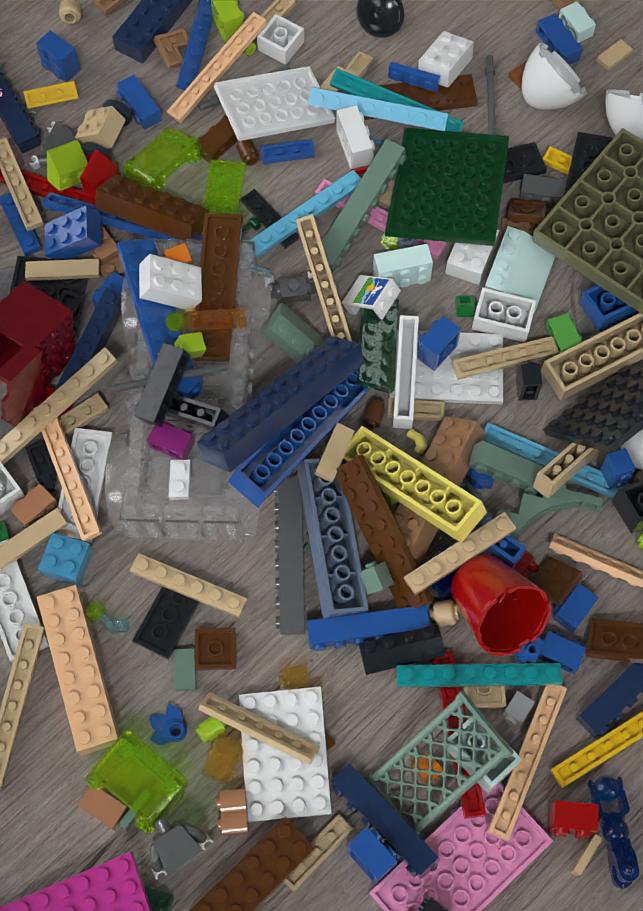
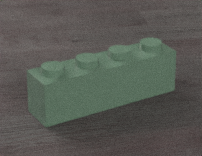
(504, 466)

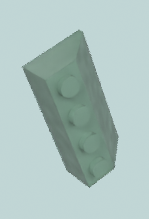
(291, 333)

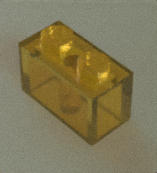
(223, 759)

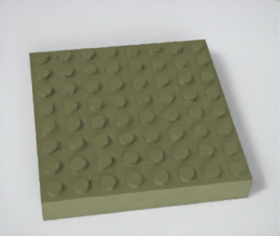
(601, 221)

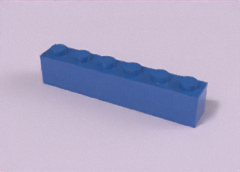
(364, 627)

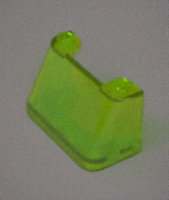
(162, 158)
(139, 780)

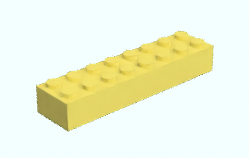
(417, 485)

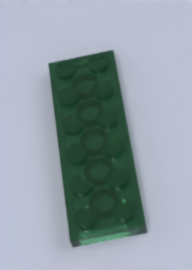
(378, 348)

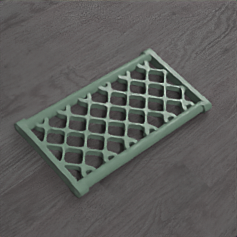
(505, 752)

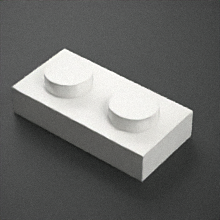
(180, 479)

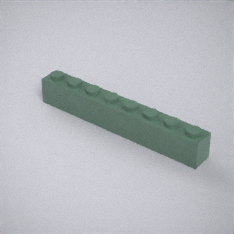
(362, 201)

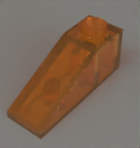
(214, 320)

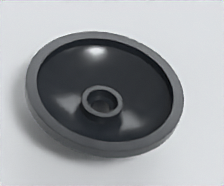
(389, 18)

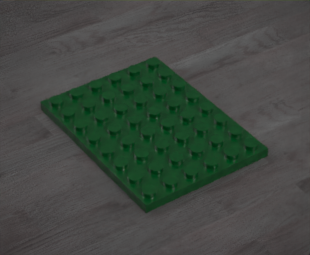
(448, 187)

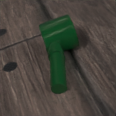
(254, 223)

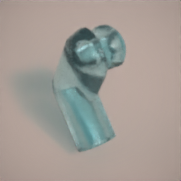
(114, 627)

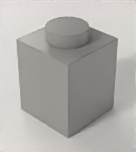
(518, 709)

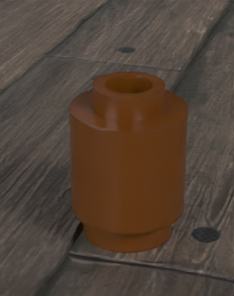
(247, 152)
(373, 414)

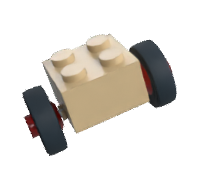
(103, 127)

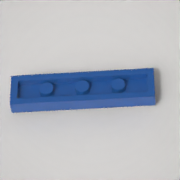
(27, 240)

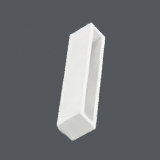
(405, 372)

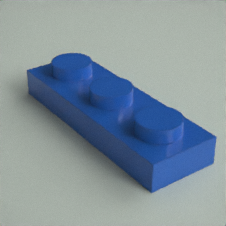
(414, 76)
(287, 151)

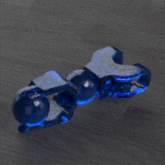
(615, 830)

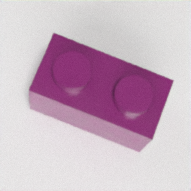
(171, 441)

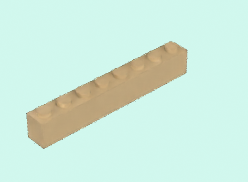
(323, 277)

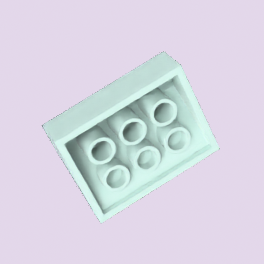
(520, 266)

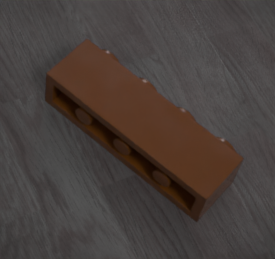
(218, 140)

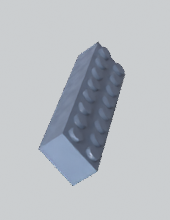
(332, 544)

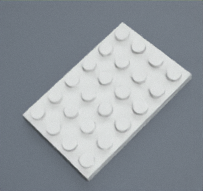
(271, 103)
(443, 383)
(274, 780)

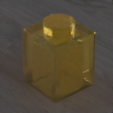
(294, 678)

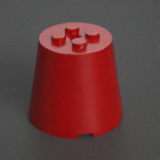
(499, 604)

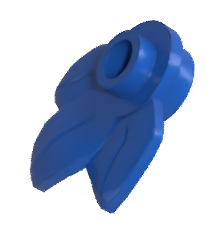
(166, 724)

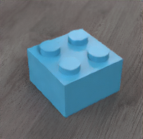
(65, 559)

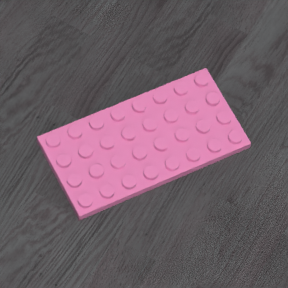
(470, 864)

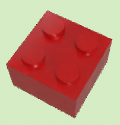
(573, 818)

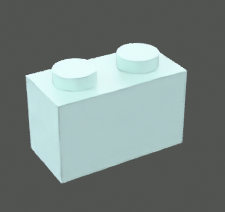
(577, 21)

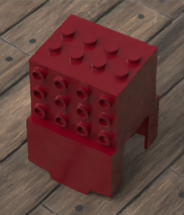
(33, 348)

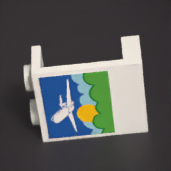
(371, 293)

